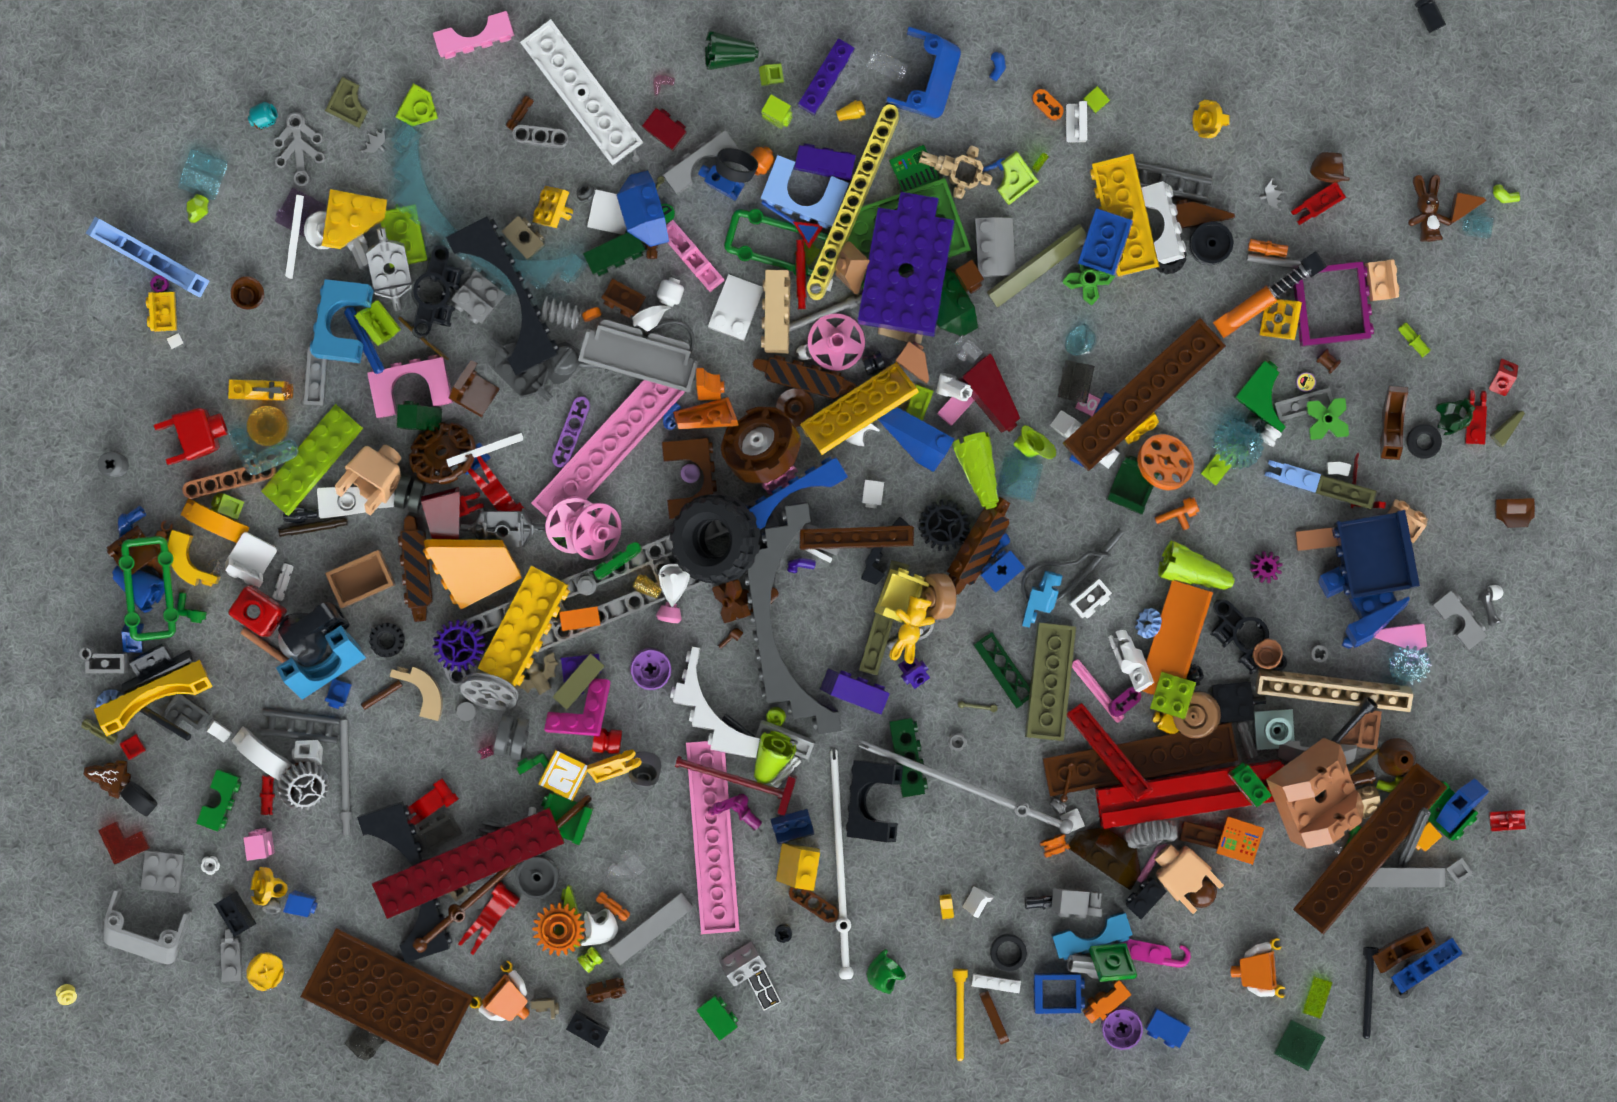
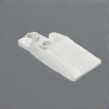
(350, 503)

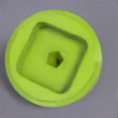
(776, 716)

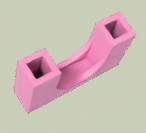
(434, 372)

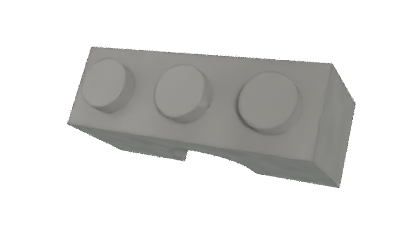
(1471, 631)

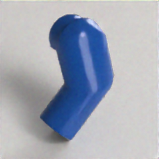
(1000, 66)

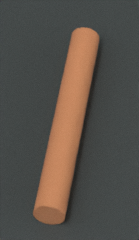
(264, 645)

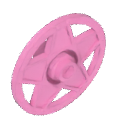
(836, 342)
(564, 526)
(596, 531)

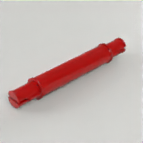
(800, 274)

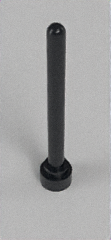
(1367, 705)
(1368, 952)

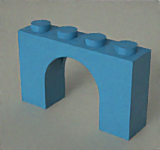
(333, 297)
(309, 679)

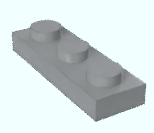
(315, 380)
(1297, 406)
(803, 744)

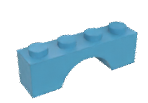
(1115, 929)

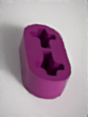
(1127, 705)

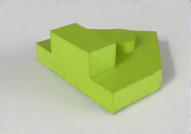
(416, 107)

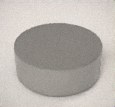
(466, 711)

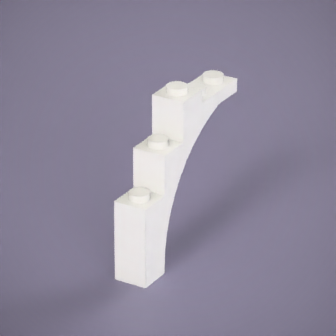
(724, 738)

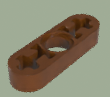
(798, 899)
(994, 1017)

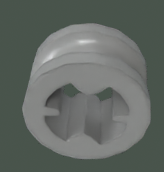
(1318, 659)

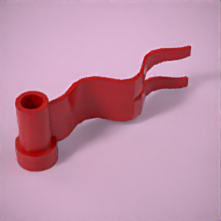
(494, 490)
(432, 801)
(491, 914)

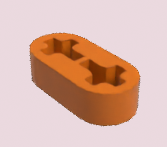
(1044, 108)

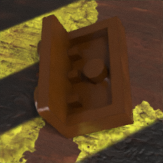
(623, 298)

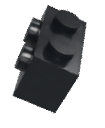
(1145, 898)

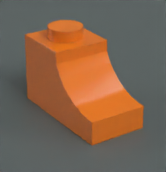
(708, 385)

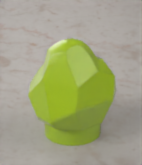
(197, 208)

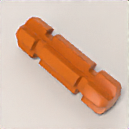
(613, 906)

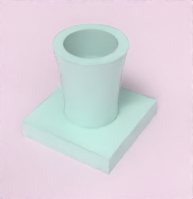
(1264, 728)

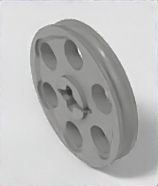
(489, 691)

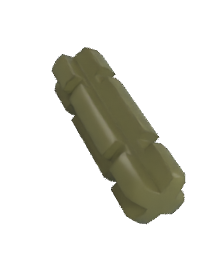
(95, 729)

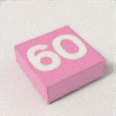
(1090, 407)

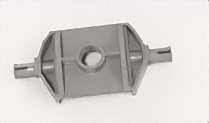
(394, 283)

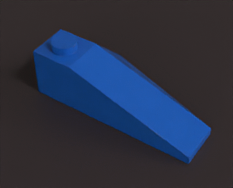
(918, 438)

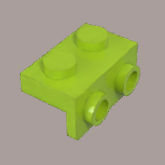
(377, 323)

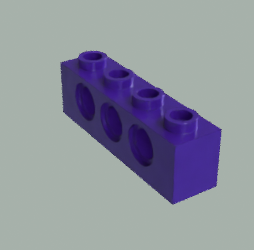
(826, 77)

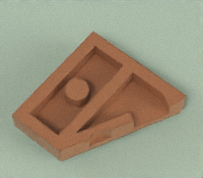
(1365, 732)

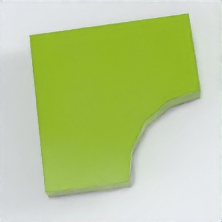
(1017, 178)

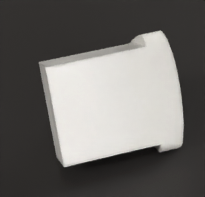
(976, 901)

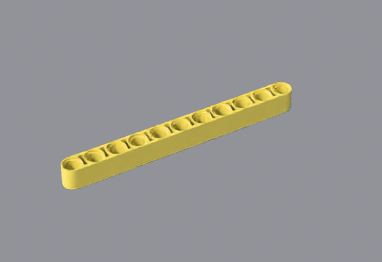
(857, 193)

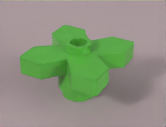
(1090, 290)
(1319, 412)

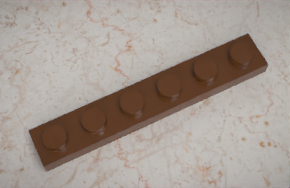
(857, 537)

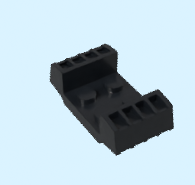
(872, 574)

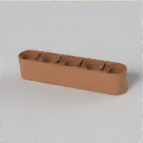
(221, 486)

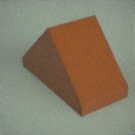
(1463, 205)

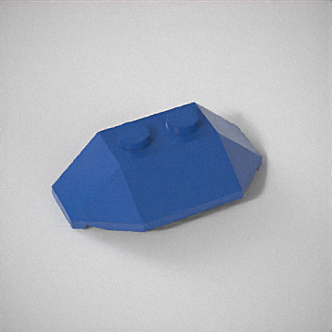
(643, 209)

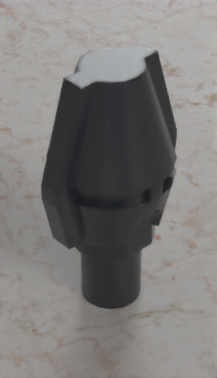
(299, 515)

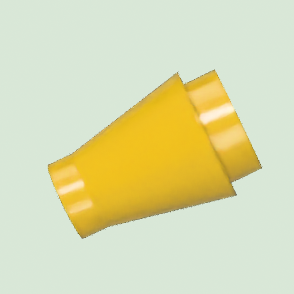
(851, 111)

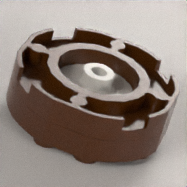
(761, 445)

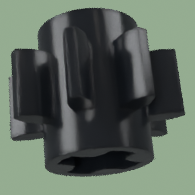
(1195, 674)

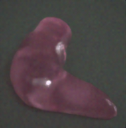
(662, 79)

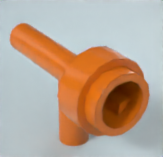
(1190, 507)

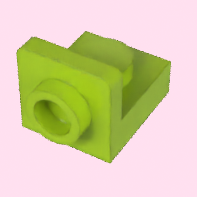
(227, 505)

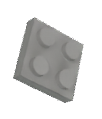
(162, 871)

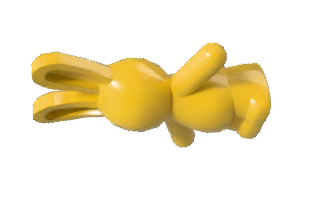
(910, 632)

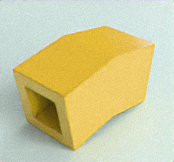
(946, 906)

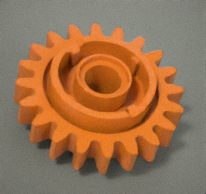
(556, 941)

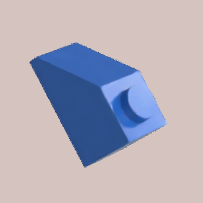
(300, 904)

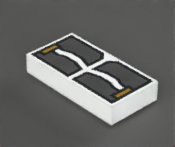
(764, 989)

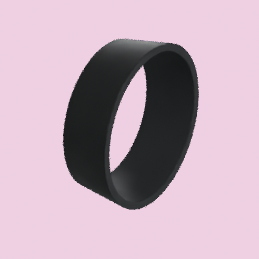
(737, 156)

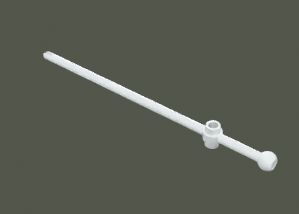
(845, 971)

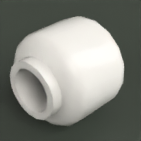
(670, 292)

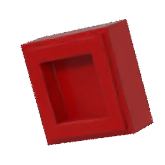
(132, 747)

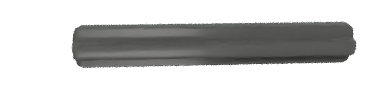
(1414, 837)

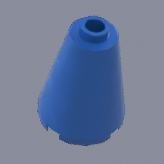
(146, 588)

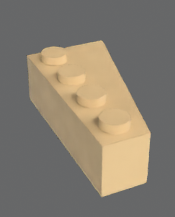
(777, 311)

